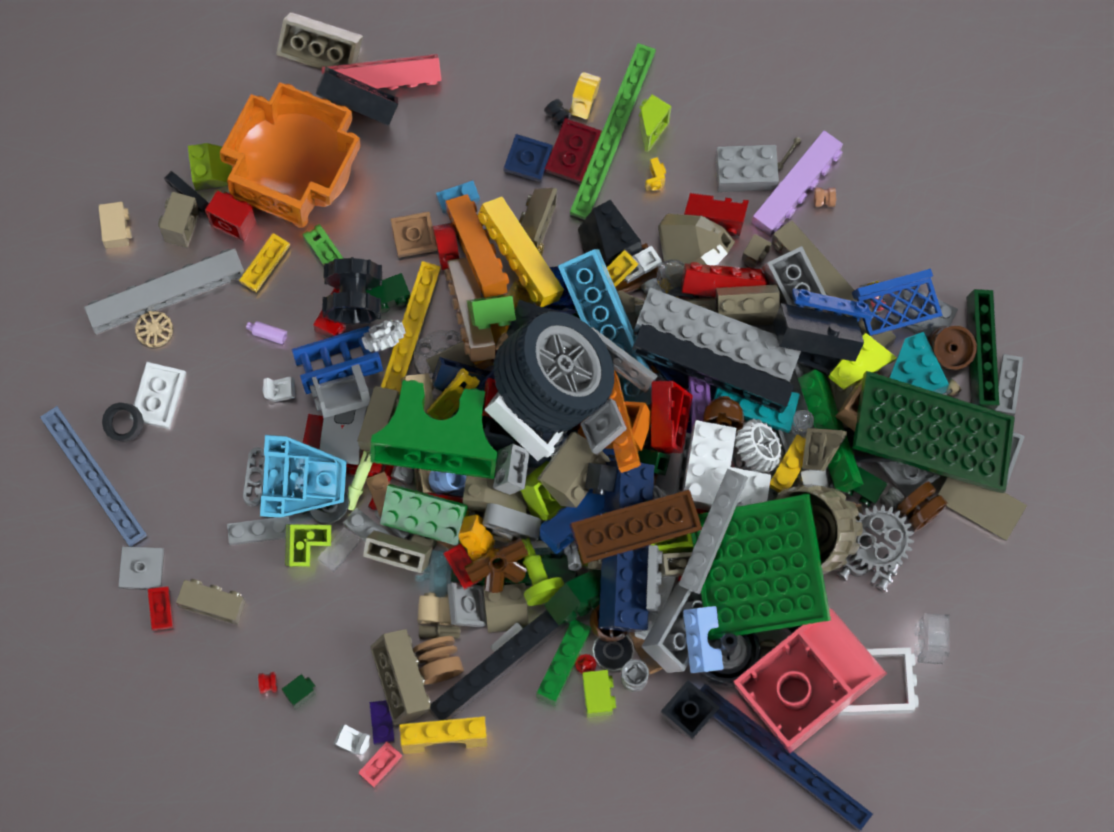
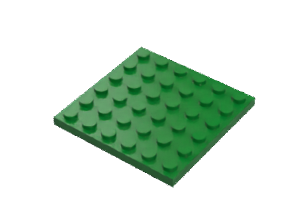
(766, 569)

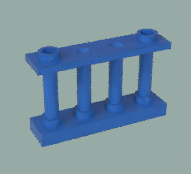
(837, 305)
(342, 343)

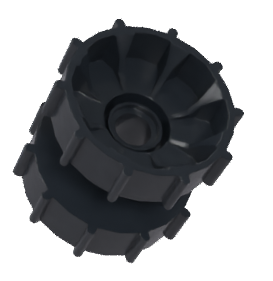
(352, 278)

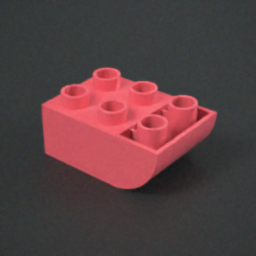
(809, 680)

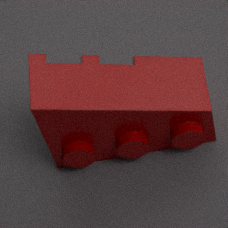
(669, 416)

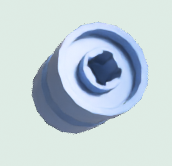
(445, 482)

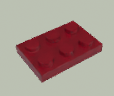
(573, 151)

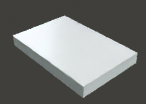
(159, 394)

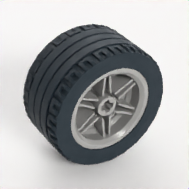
(554, 372)

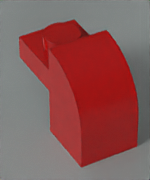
(446, 243)

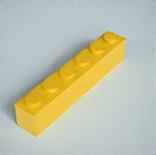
(520, 252)

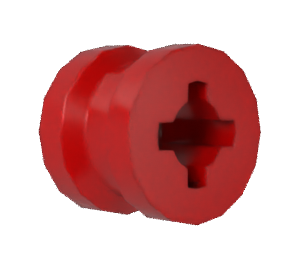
(267, 682)

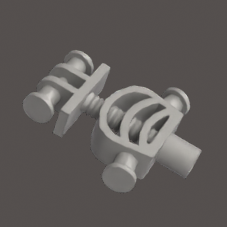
(885, 579)

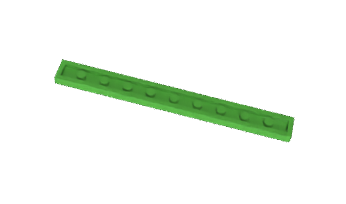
(612, 131)

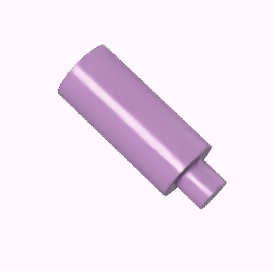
(267, 332)

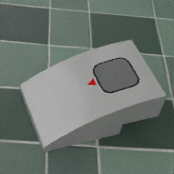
(341, 435)

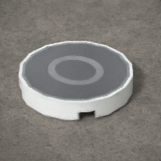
(613, 655)

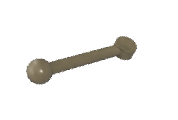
(797, 141)

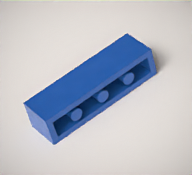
(557, 531)

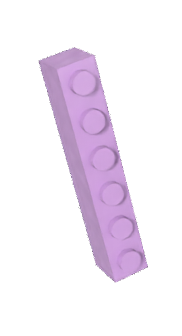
(797, 183)

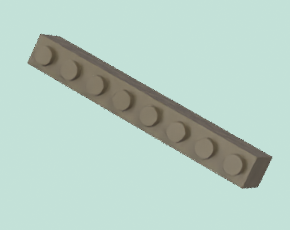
(790, 238)

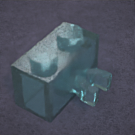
(439, 574)

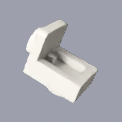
(279, 389)
(352, 740)

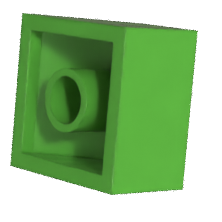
(491, 310)

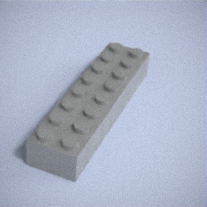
(718, 333)

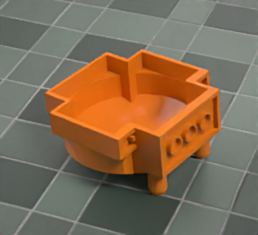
(290, 153)

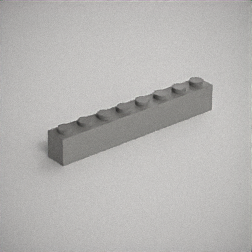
(164, 291)

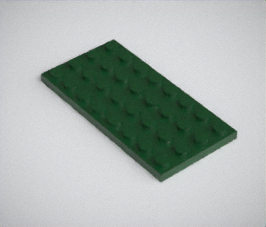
(934, 432)

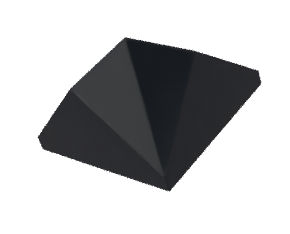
(689, 710)

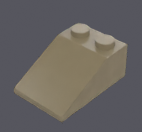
(480, 492)

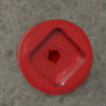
(585, 663)

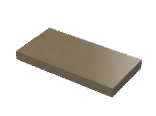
(983, 506)

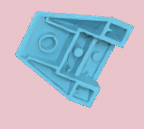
(299, 477)

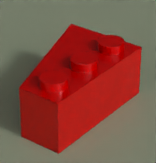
(724, 213)

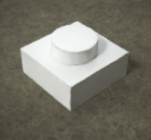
(648, 259)

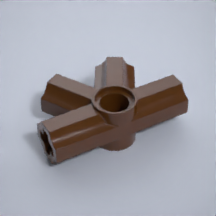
(495, 572)

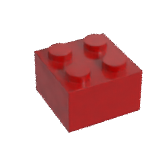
(231, 215)

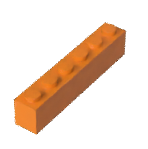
(476, 246)

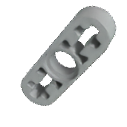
(248, 490)

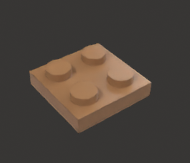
(413, 234)

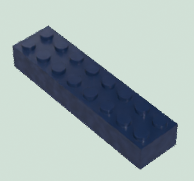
(626, 574)

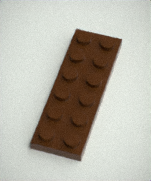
(635, 526)

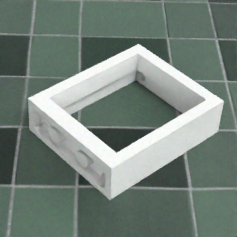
(521, 431)
(910, 681)

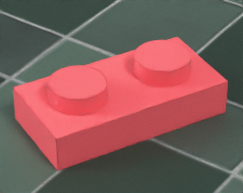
(380, 764)

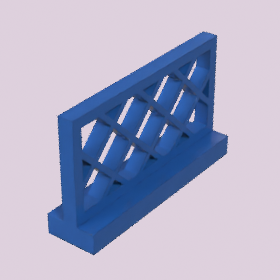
(898, 284)

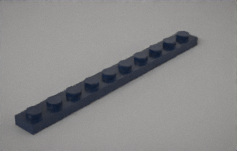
(788, 762)

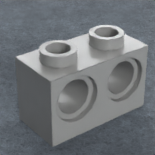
(511, 469)

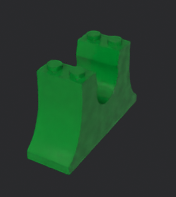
(436, 445)

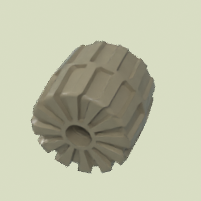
(834, 523)

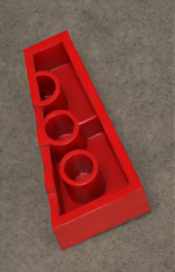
(704, 279)

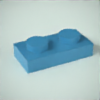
(457, 191)

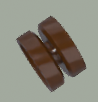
(962, 345)
(923, 508)

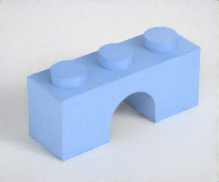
(697, 625)

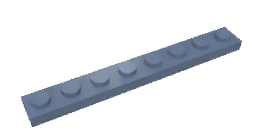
(93, 476)

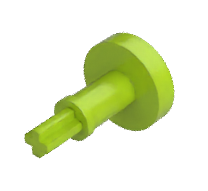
(542, 587)

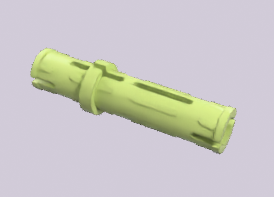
(356, 488)

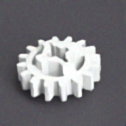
(383, 335)

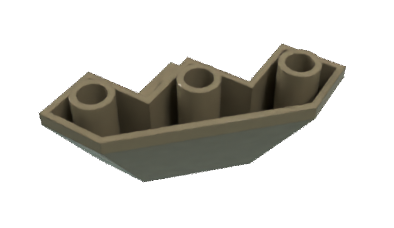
(693, 240)

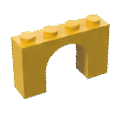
(466, 730)

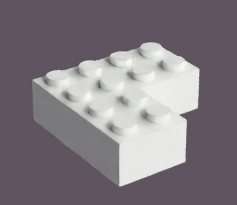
(708, 461)

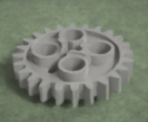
(891, 523)

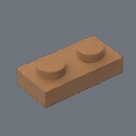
(378, 486)

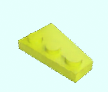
(871, 358)

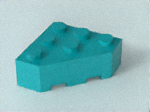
(919, 365)

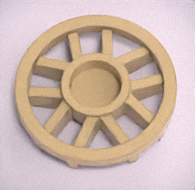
(154, 329)

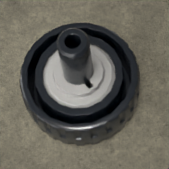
(738, 656)

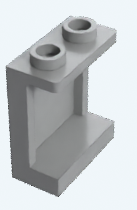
(341, 394)

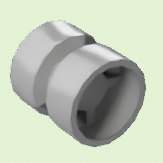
(634, 675)

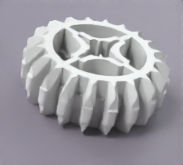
(759, 446)

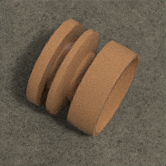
(436, 656)

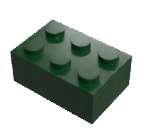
(575, 597)

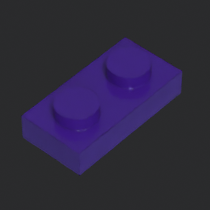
(381, 723)

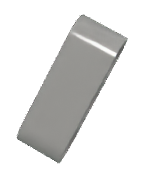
(512, 522)

